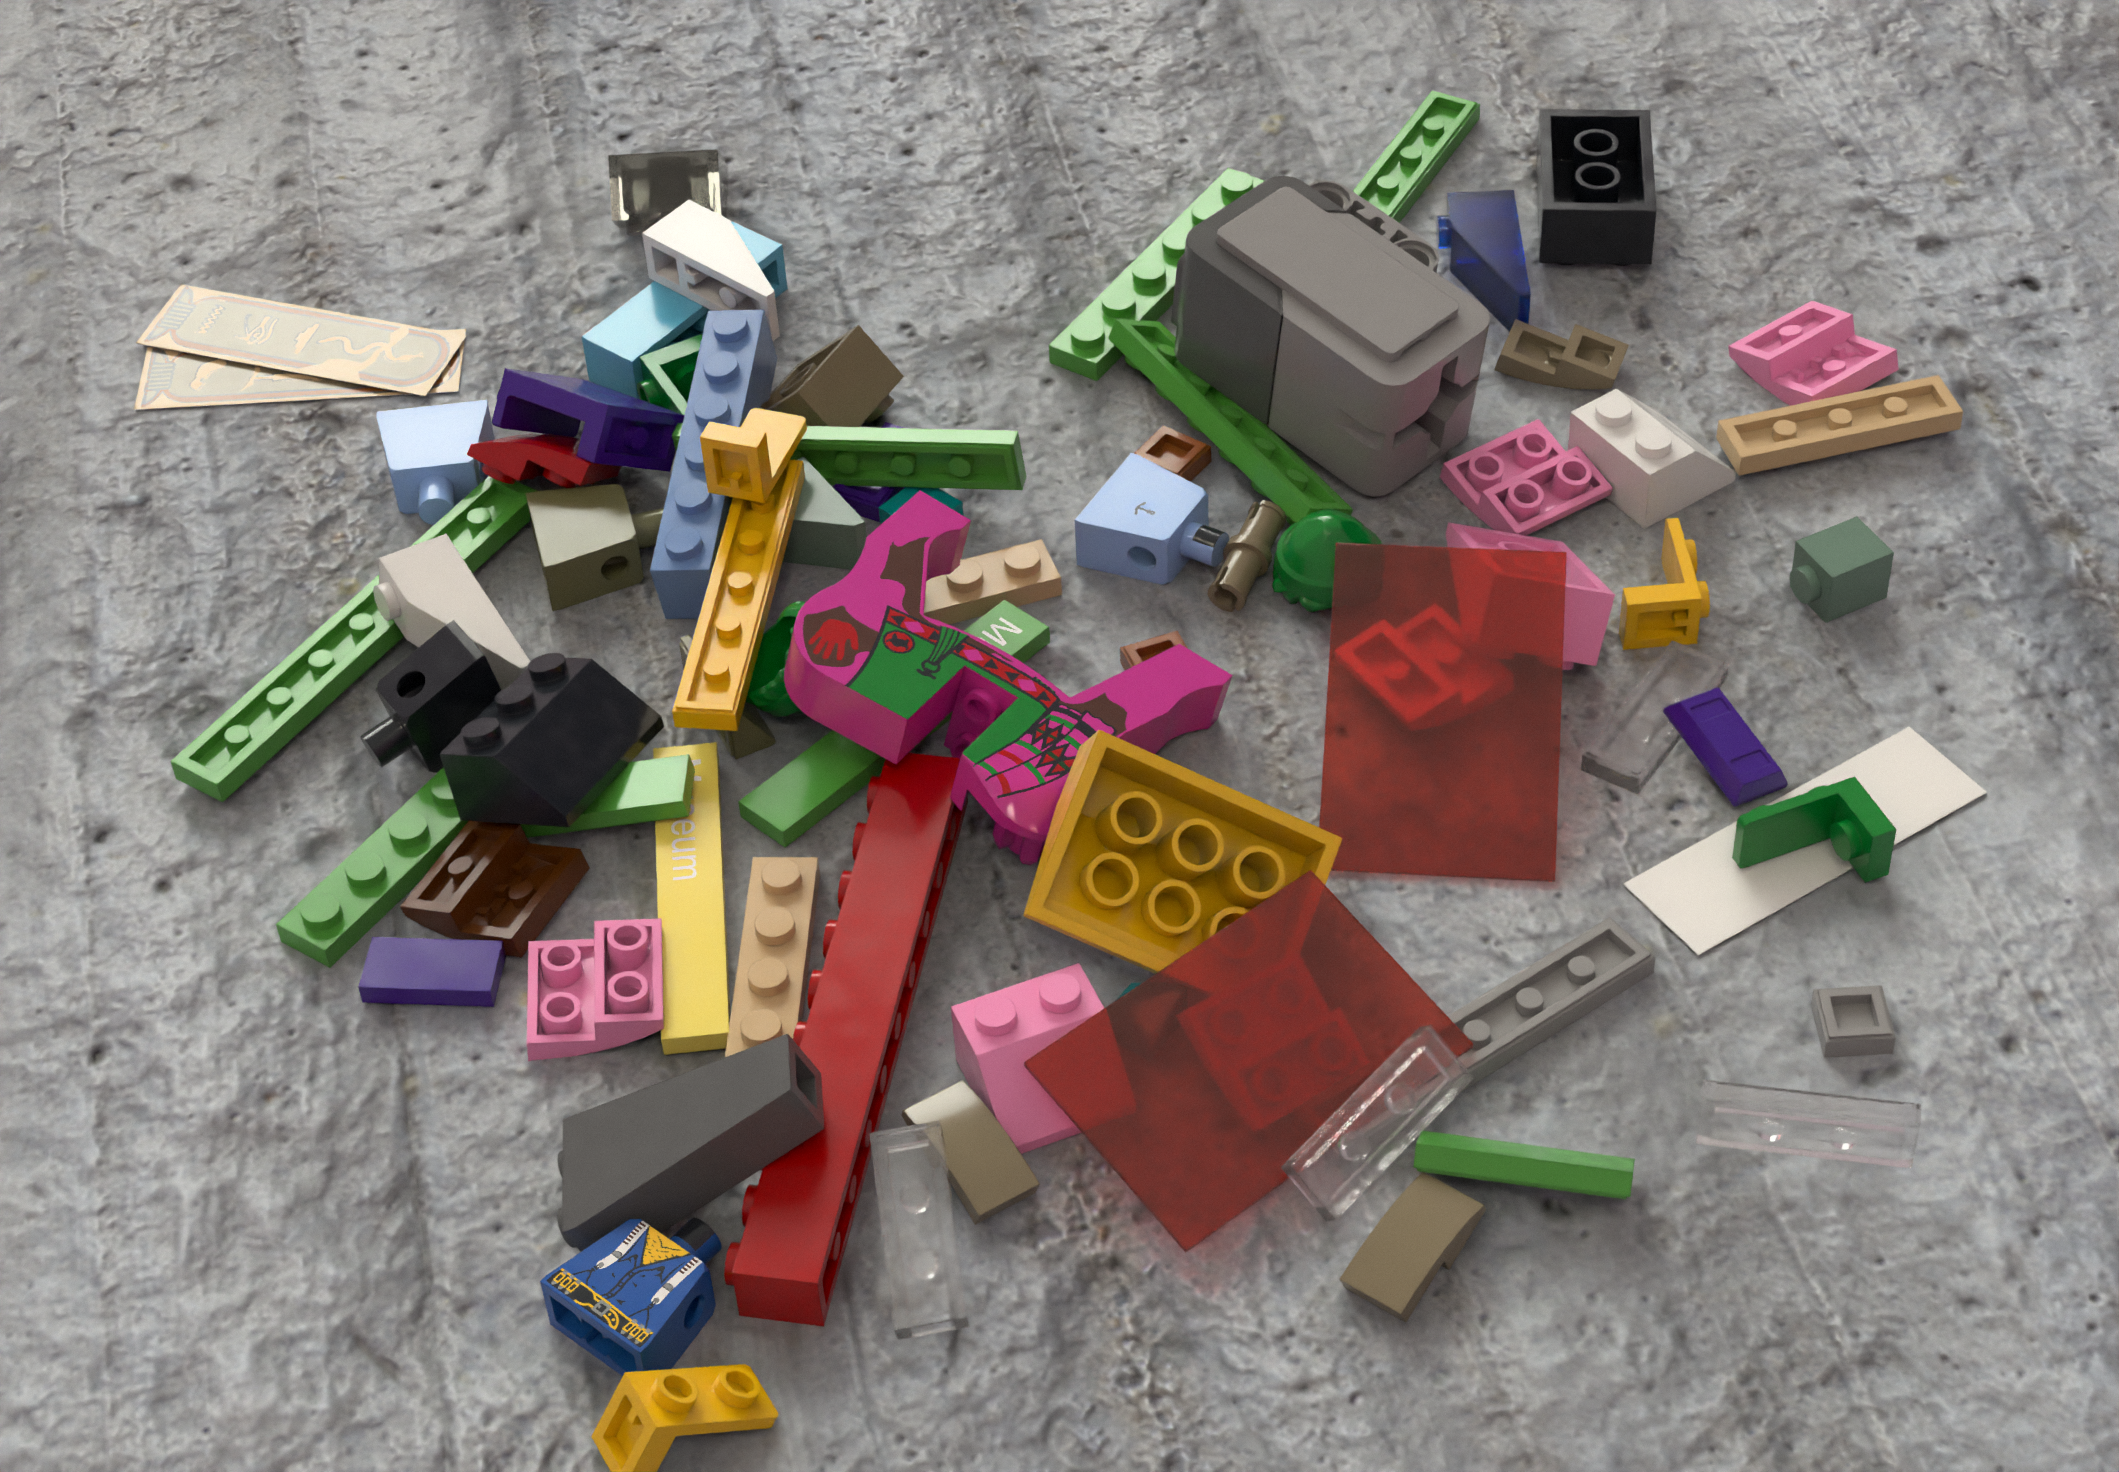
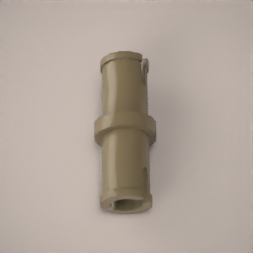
(1247, 556)

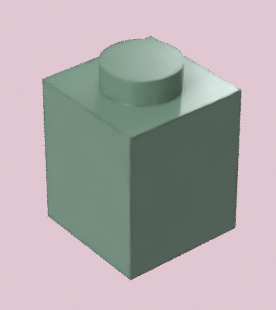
(1841, 569)

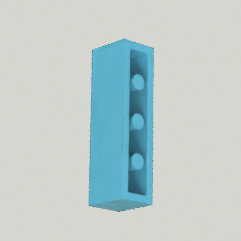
(660, 319)

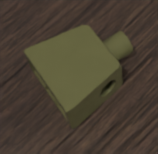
(589, 541)

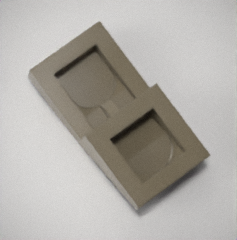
(1544, 358)
(980, 1154)
(1411, 1244)

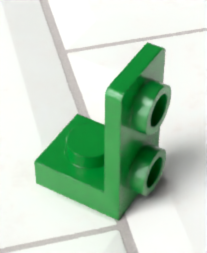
(669, 374)
(1832, 812)

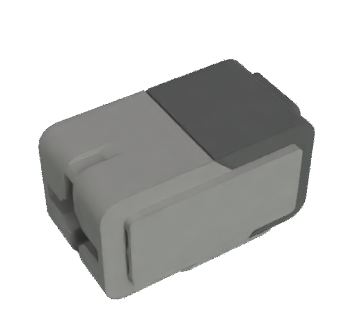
(1331, 329)

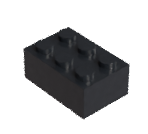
(1595, 187)

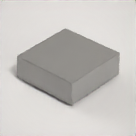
(1853, 1021)

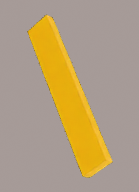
(737, 607)

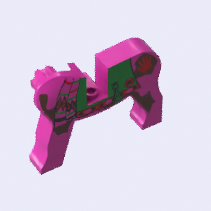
(890, 675)

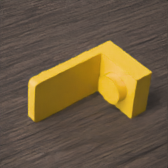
(751, 457)
(1668, 611)
(669, 1403)

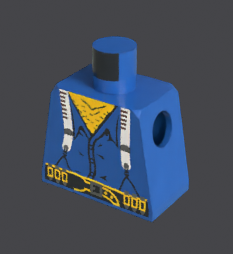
(636, 1294)

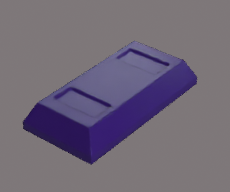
(1726, 746)

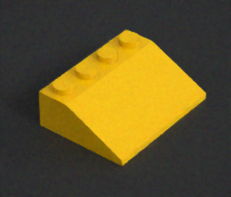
(1161, 856)

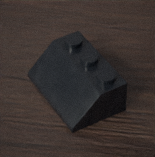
(547, 744)

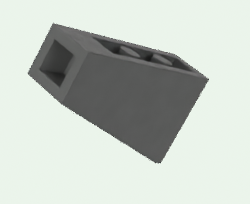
(685, 1140)

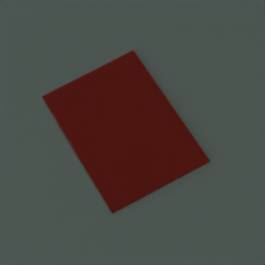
(1444, 711)
(1236, 1056)

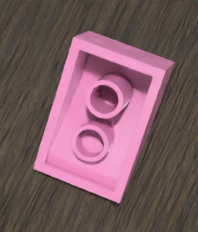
(1586, 596)

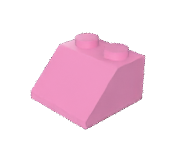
(1007, 1029)

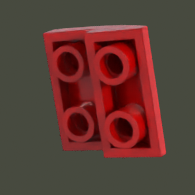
(538, 455)

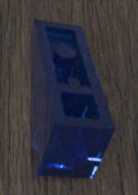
(1487, 251)

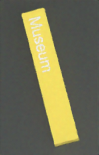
(694, 912)

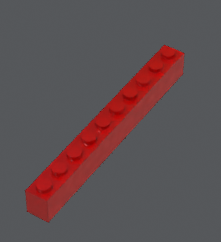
(853, 1035)

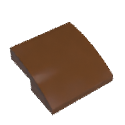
(495, 886)

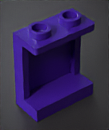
(616, 426)

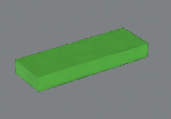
(637, 795)
(1524, 1164)

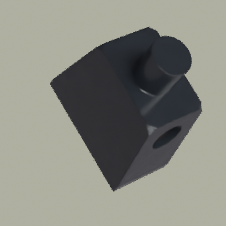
(431, 698)

